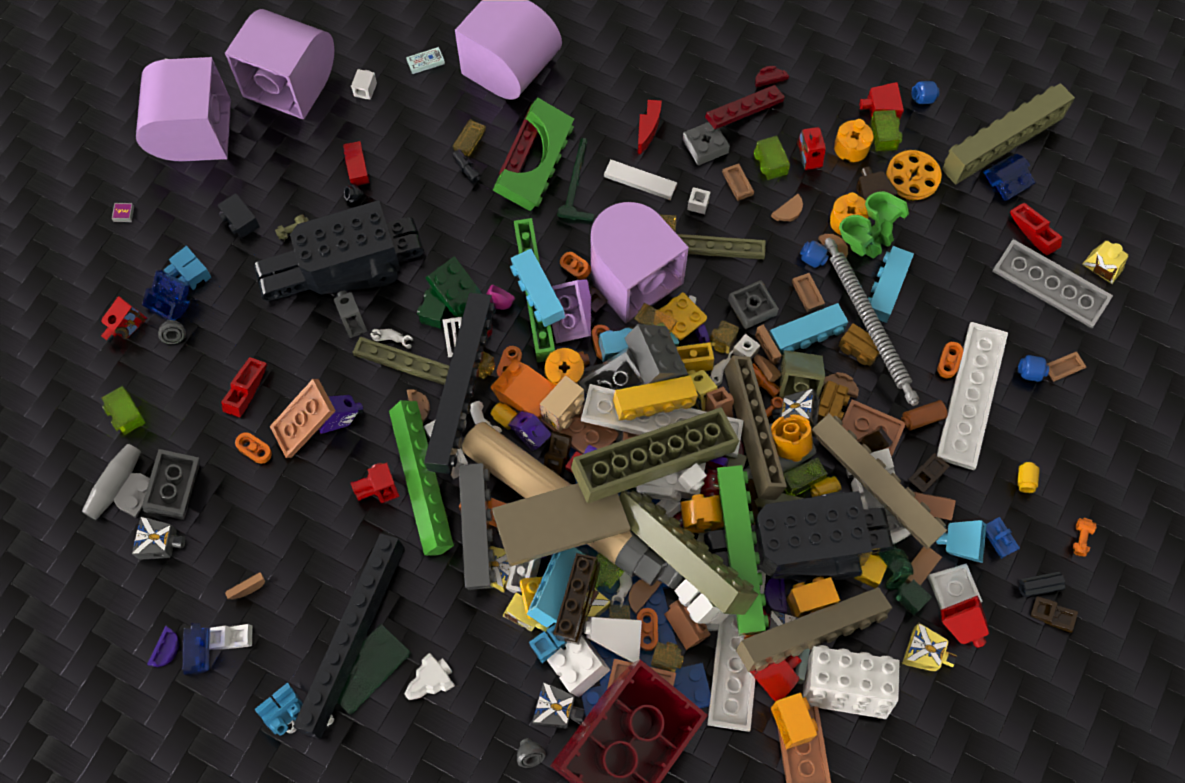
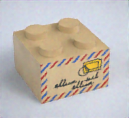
(562, 404)

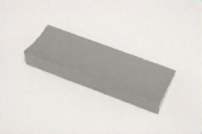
(1052, 283)

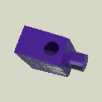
(345, 412)
(531, 431)

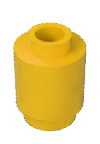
(503, 414)
(1028, 477)
(825, 486)

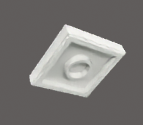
(953, 586)

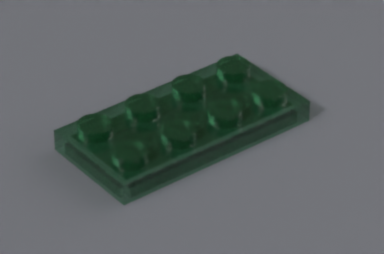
(375, 662)

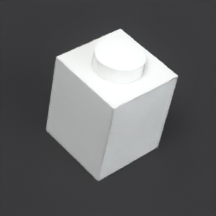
(364, 84)

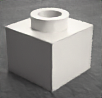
(698, 200)
(751, 351)
(692, 478)

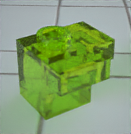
(608, 572)

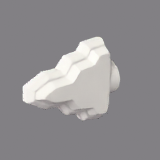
(430, 678)

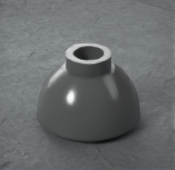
(171, 332)
(530, 753)

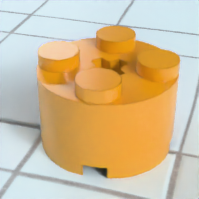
(853, 140)
(846, 206)
(566, 357)
(792, 437)
(702, 513)

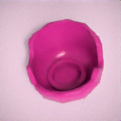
(500, 297)

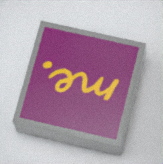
(123, 212)

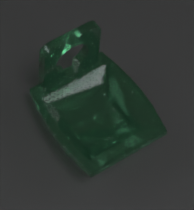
(899, 565)

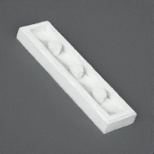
(640, 179)

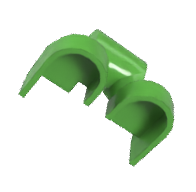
(857, 229)

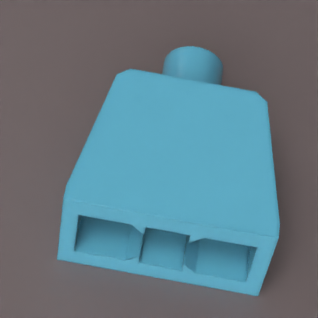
(965, 540)

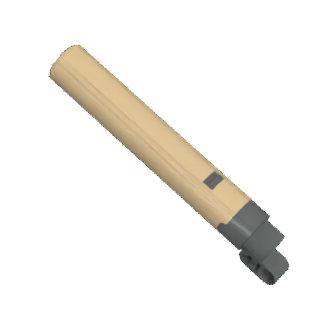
(532, 478)

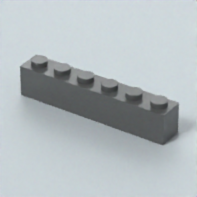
(475, 526)

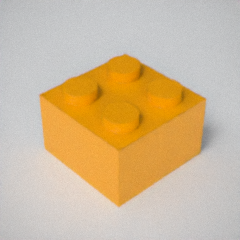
(812, 597)
(794, 720)

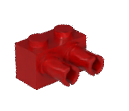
(378, 483)

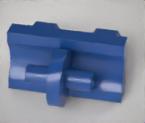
(1001, 538)

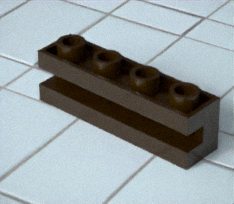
(577, 599)

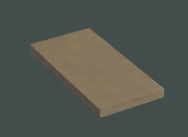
(556, 523)

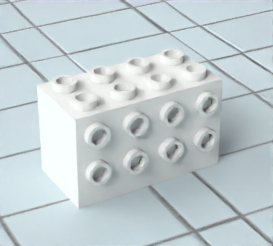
(851, 682)

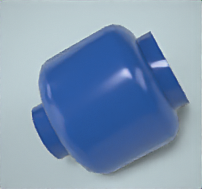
(925, 92)
(814, 254)
(1033, 368)

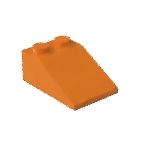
(522, 388)

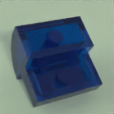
(1010, 176)
(167, 296)
(196, 649)

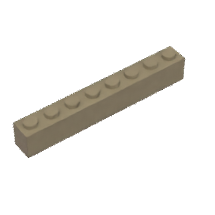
(756, 429)
(879, 481)
(813, 630)

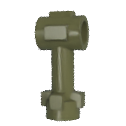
(283, 232)

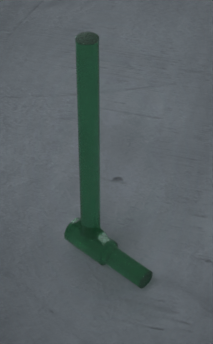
(567, 210)

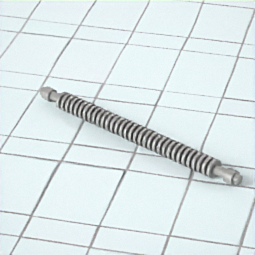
(871, 322)

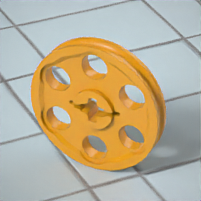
(919, 179)

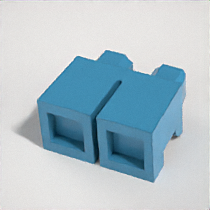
(188, 267)
(546, 644)
(279, 717)

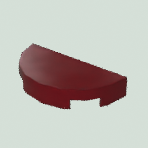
(770, 75)

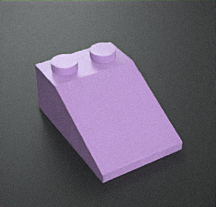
(577, 308)

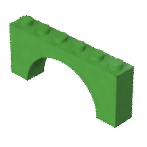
(553, 129)

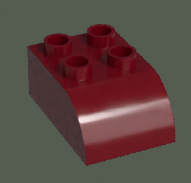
(631, 731)

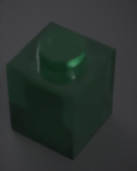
(913, 596)

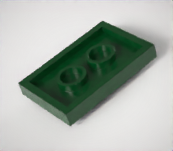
(453, 286)

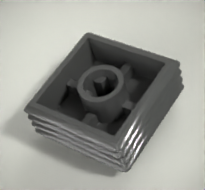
(705, 143)
(757, 295)

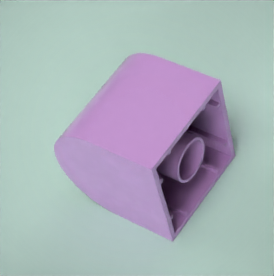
(506, 45)
(281, 62)
(183, 110)
(635, 257)

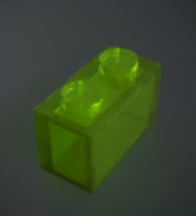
(886, 130)
(772, 158)
(123, 410)
(804, 477)

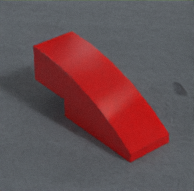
(648, 124)
(356, 163)
(1036, 229)
(243, 387)

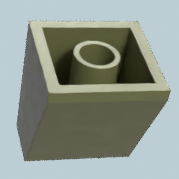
(801, 373)

